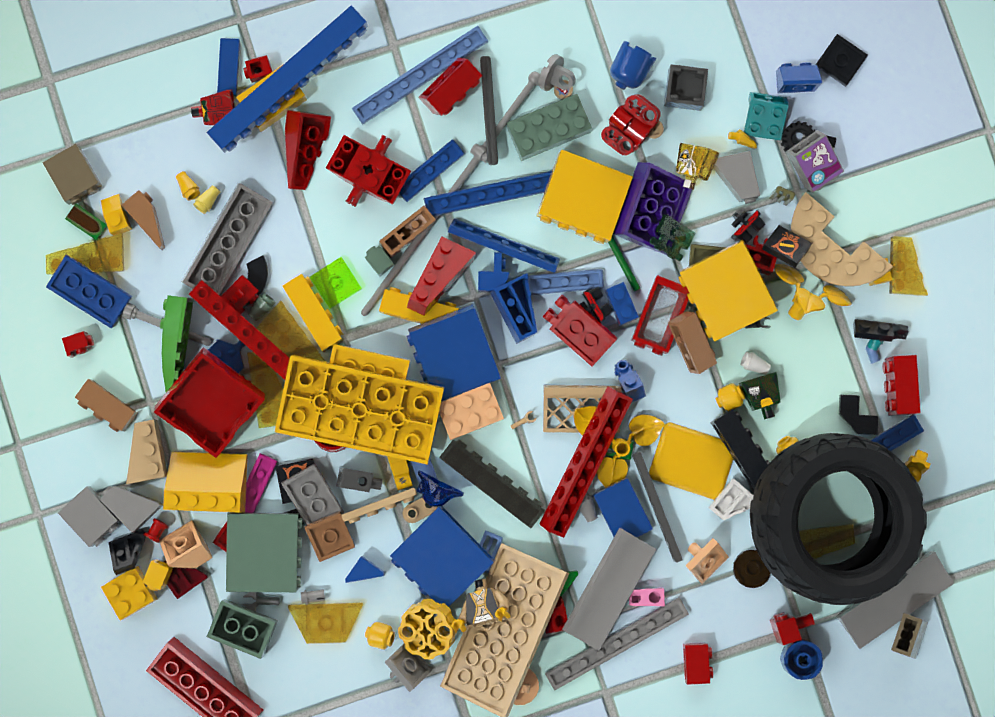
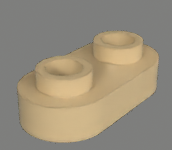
(420, 509)

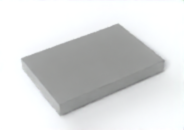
(311, 495)

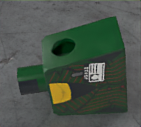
(762, 393)

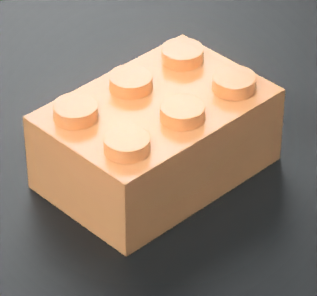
(470, 411)

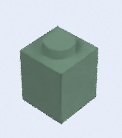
(378, 260)

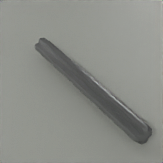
(489, 111)

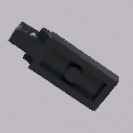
(879, 330)

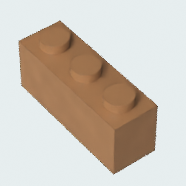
(692, 342)
(105, 406)

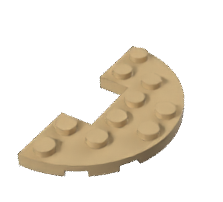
(828, 259)

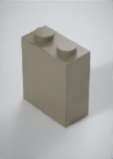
(72, 174)
(909, 636)

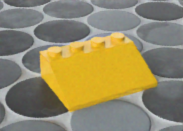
(206, 482)

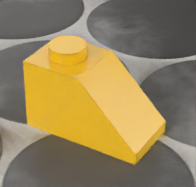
(115, 215)

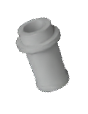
(312, 596)

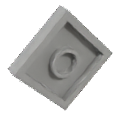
(407, 668)

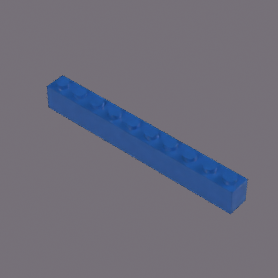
(288, 79)

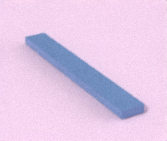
(419, 75)

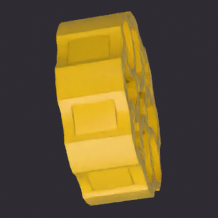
(427, 629)

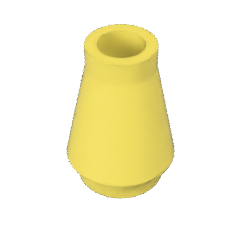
(206, 200)

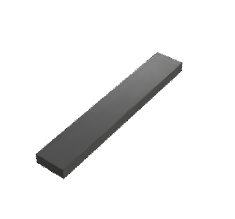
(657, 507)

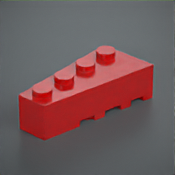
(441, 271)

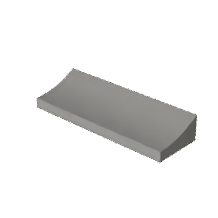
(227, 239)
(609, 589)
(873, 617)

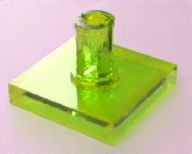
(335, 283)

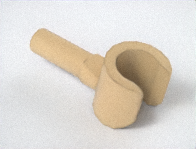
(524, 420)

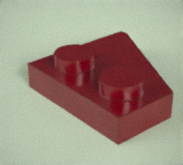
(184, 580)

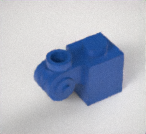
(629, 380)

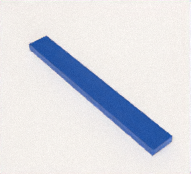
(487, 194)

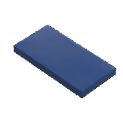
(88, 291)

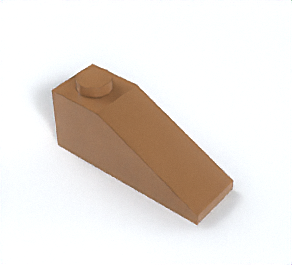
(144, 213)
(407, 231)

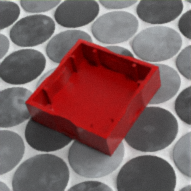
(209, 402)

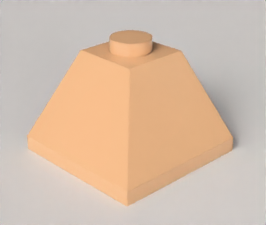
(185, 547)

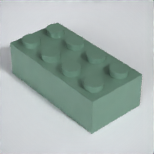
(549, 127)

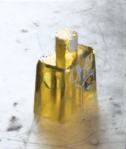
(695, 163)

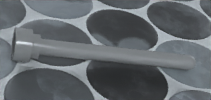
(132, 312)

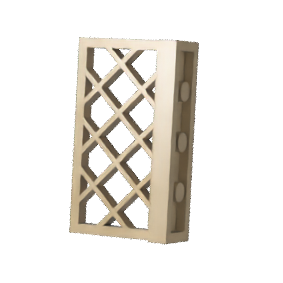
(568, 392)

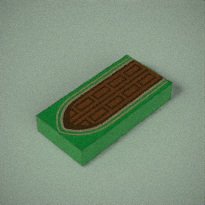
(86, 222)

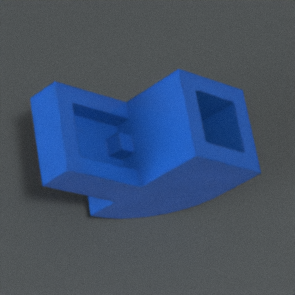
(492, 279)

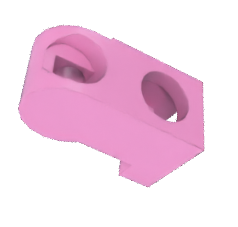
(647, 597)

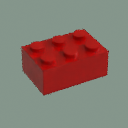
(450, 87)
(901, 385)

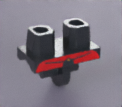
(754, 221)
(600, 312)

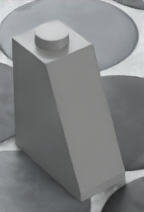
(739, 176)
(129, 506)

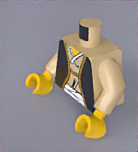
(482, 607)

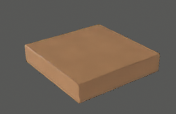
(329, 536)

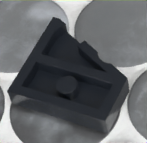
(126, 551)

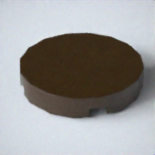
(750, 569)

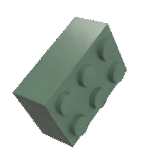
(242, 628)

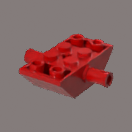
(353, 158)

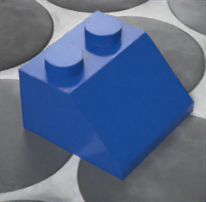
(797, 78)

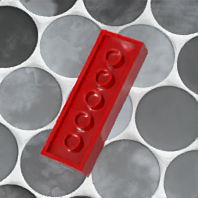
(199, 683)

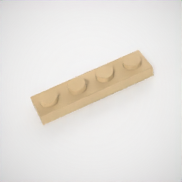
(372, 509)

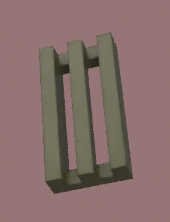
(780, 197)

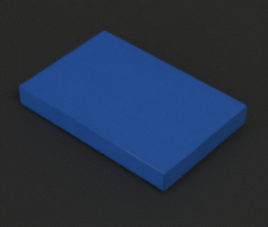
(622, 509)

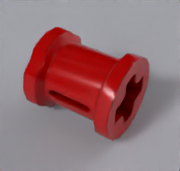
(156, 530)

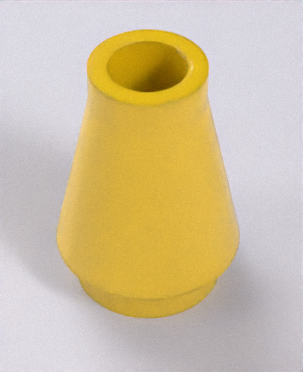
(188, 187)

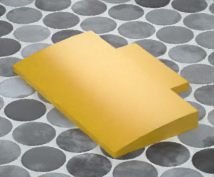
(360, 404)

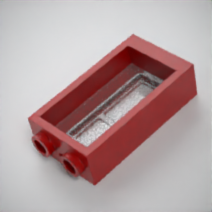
(663, 304)

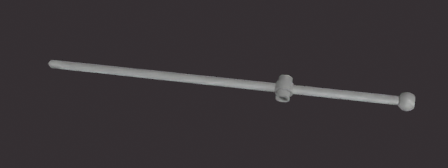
(480, 154)

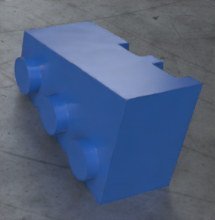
(516, 308)

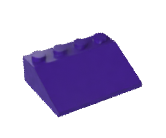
(649, 197)

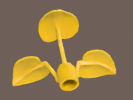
(804, 300)
(644, 431)

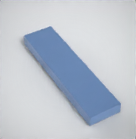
(565, 282)

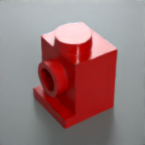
(253, 64)
(77, 343)

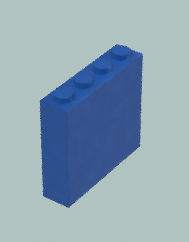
(454, 352)
(442, 557)

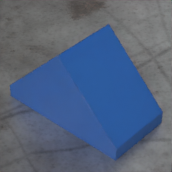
(364, 570)

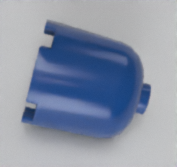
(631, 66)

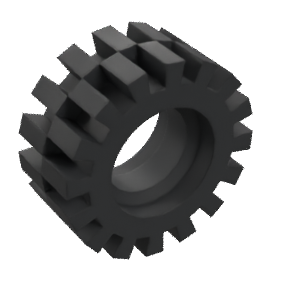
(793, 128)

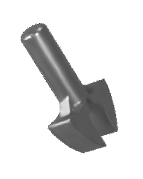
(260, 601)

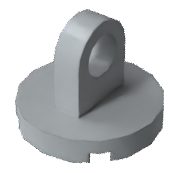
(552, 74)

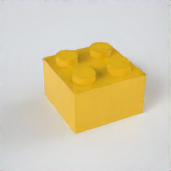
(128, 593)

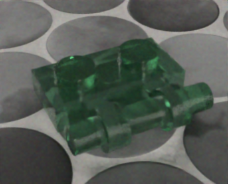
(674, 232)

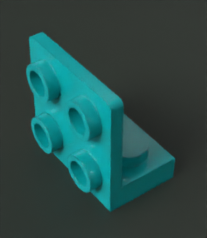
(766, 116)

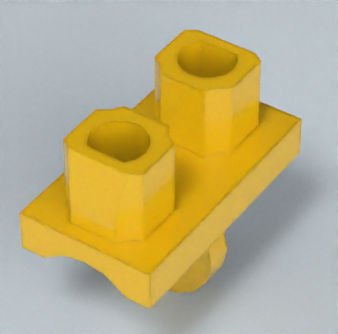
(917, 464)

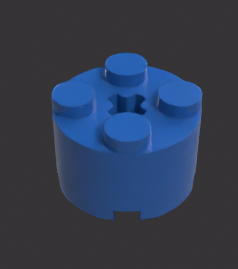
(812, 657)

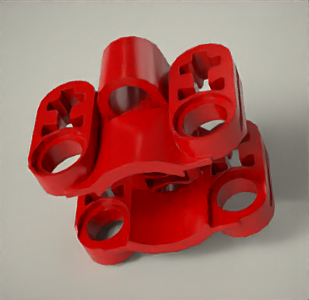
(630, 124)

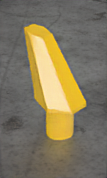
(742, 139)

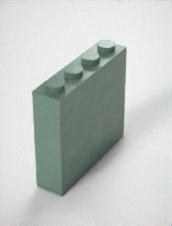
(263, 552)

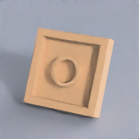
(706, 559)

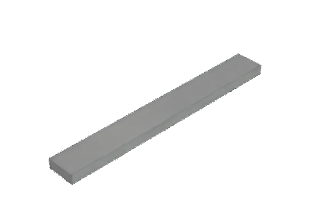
(617, 643)

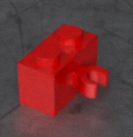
(762, 259)
(240, 293)

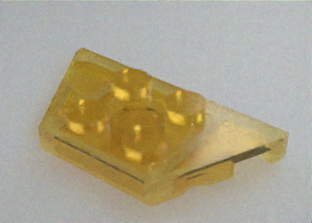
(325, 621)

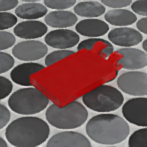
(580, 330)

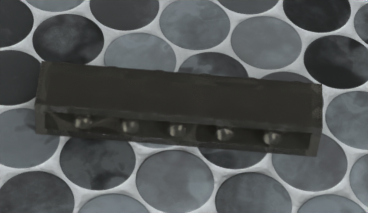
(491, 483)

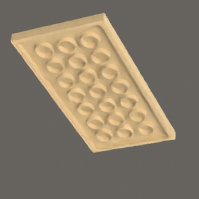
(497, 656)

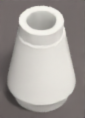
(754, 363)

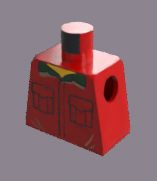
(214, 107)

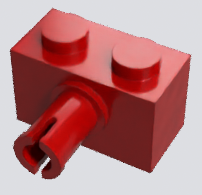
(787, 627)

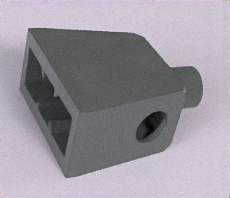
(349, 479)

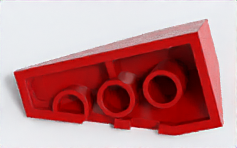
(303, 142)

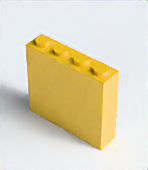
(584, 197)
(727, 291)

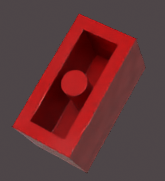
(696, 663)

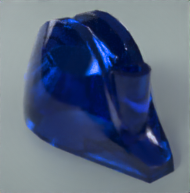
(435, 491)

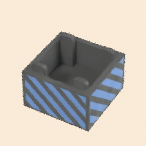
(686, 87)

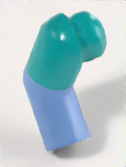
(871, 349)

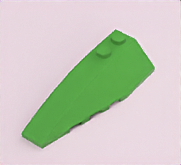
(175, 336)

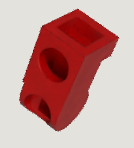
(557, 618)

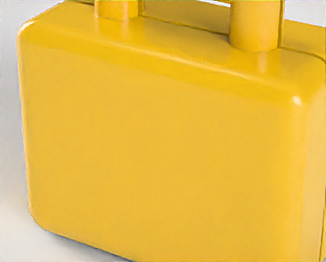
(691, 461)

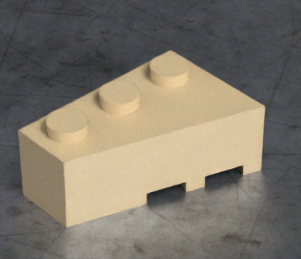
(146, 454)

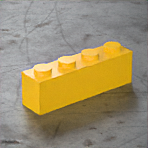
(396, 303)
(313, 314)

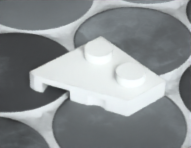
(731, 501)

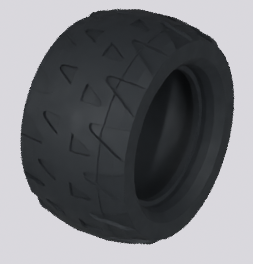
(895, 531)

